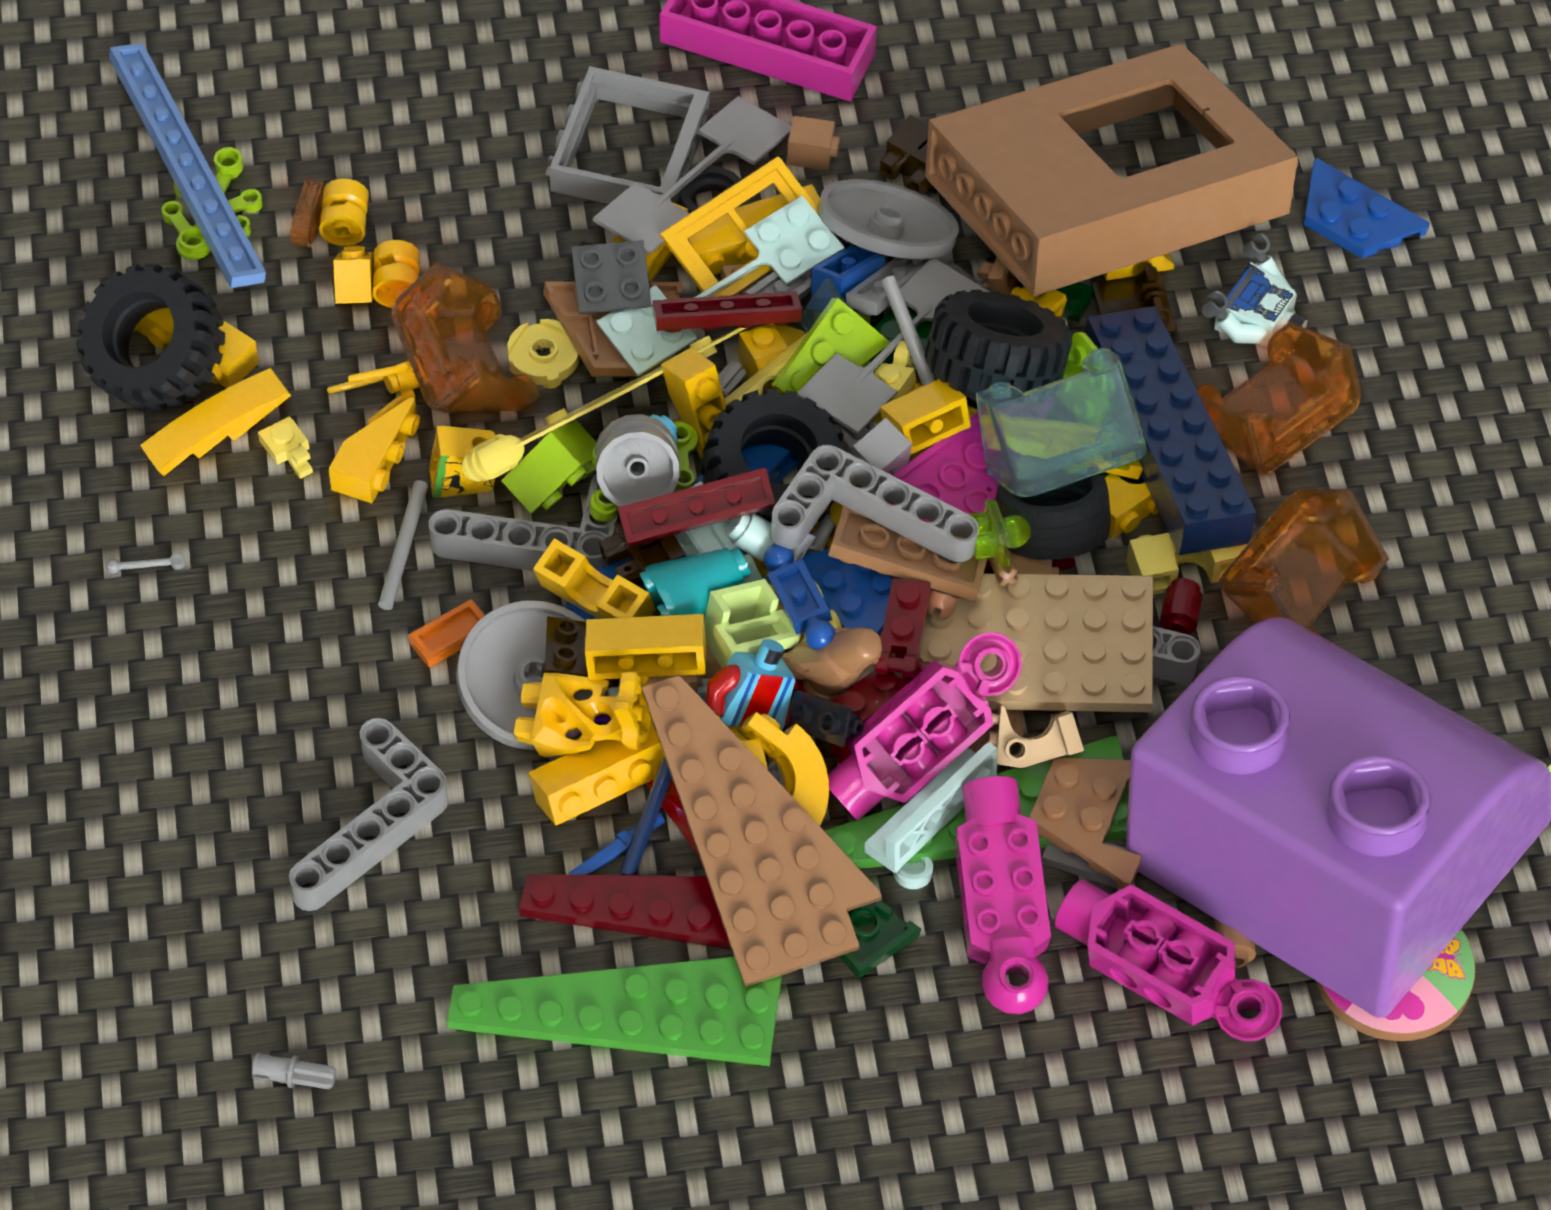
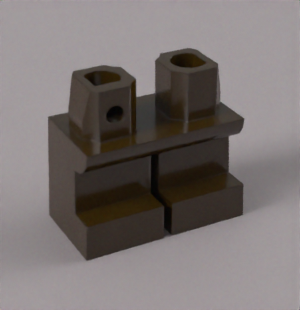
(907, 155)
(637, 556)

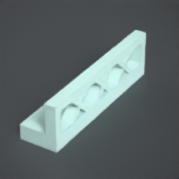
(930, 809)

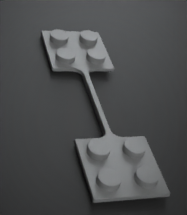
(736, 129)
(854, 392)

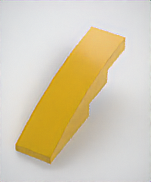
(220, 416)

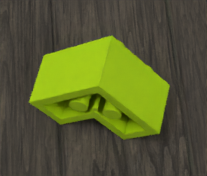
(555, 461)

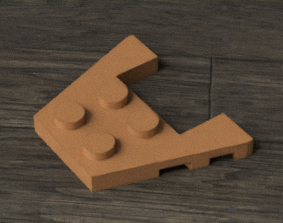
(586, 336)
(1078, 811)

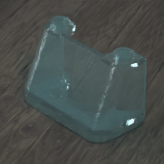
(1061, 428)

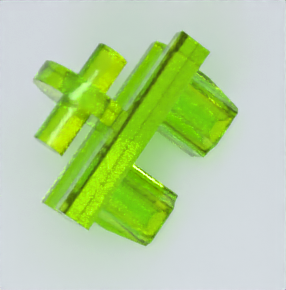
(999, 532)

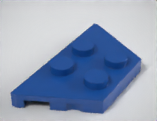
(1356, 214)
(851, 590)

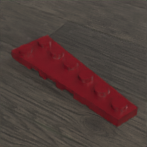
(637, 905)

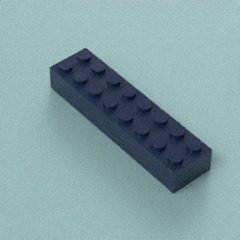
(1185, 457)

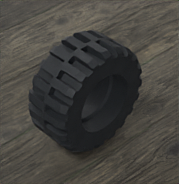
(115, 315)
(996, 339)
(767, 420)

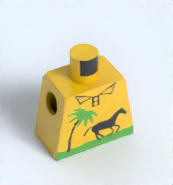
(447, 455)

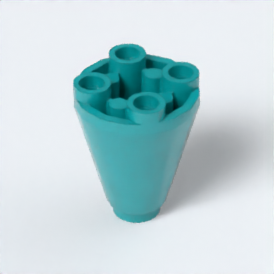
(686, 582)

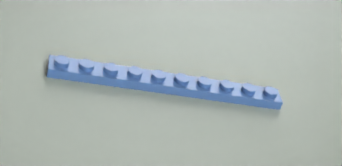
(187, 166)

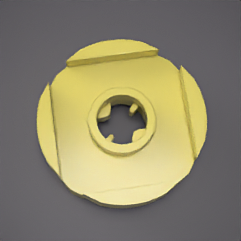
(548, 369)

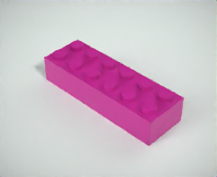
(775, 40)

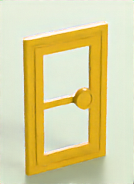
(676, 236)

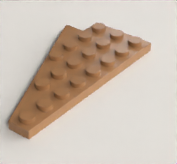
(766, 860)

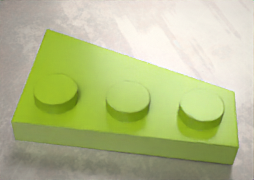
(834, 332)

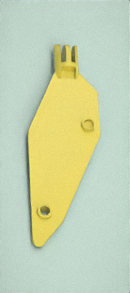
(504, 452)

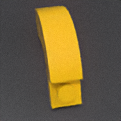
(797, 759)

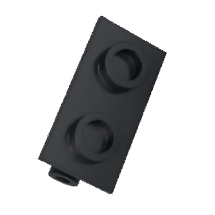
(824, 718)

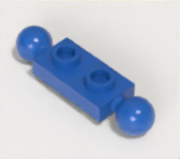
(799, 596)

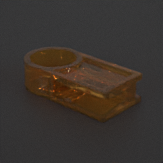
(307, 213)

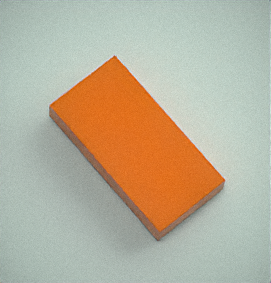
(445, 634)

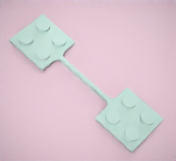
(786, 241)

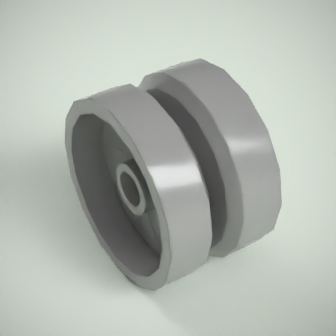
(634, 440)

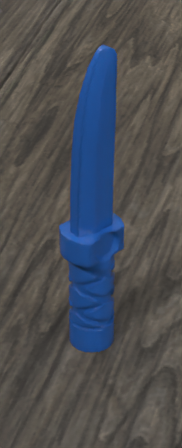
(612, 851)

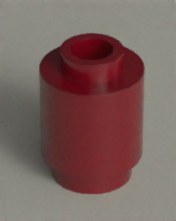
(1181, 606)

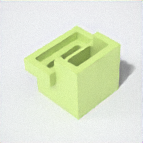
(743, 617)

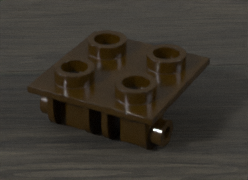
(1135, 293)
(567, 648)

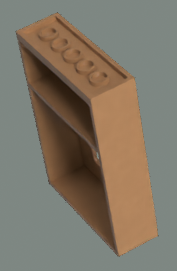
(1063, 212)

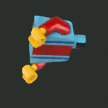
(753, 685)

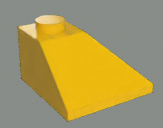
(763, 344)

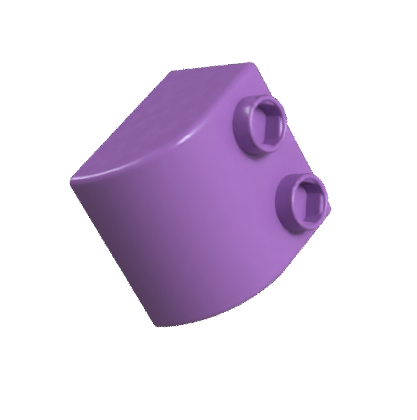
(1329, 810)

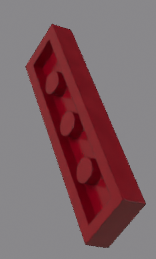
(729, 310)
(696, 507)

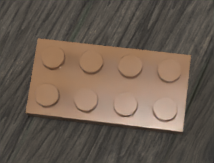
(889, 553)

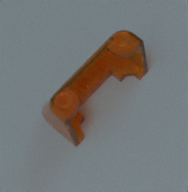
(446, 342)
(1289, 401)
(1304, 557)

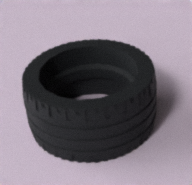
(1062, 520)

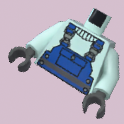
(1258, 300)

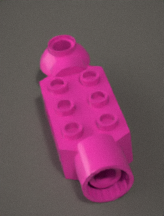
(924, 726)
(1003, 893)
(1167, 959)

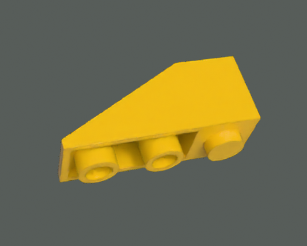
(694, 392)
(368, 455)

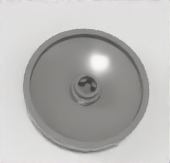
(888, 219)
(499, 658)

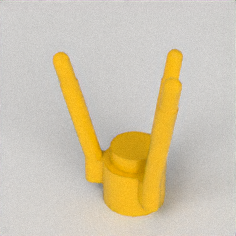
(397, 378)

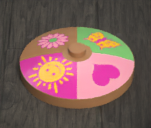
(1427, 1006)

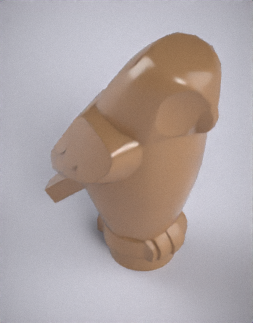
(836, 665)

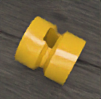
(344, 212)
(394, 269)

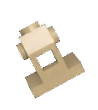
(1058, 739)

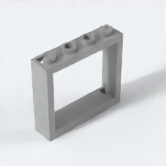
(634, 92)

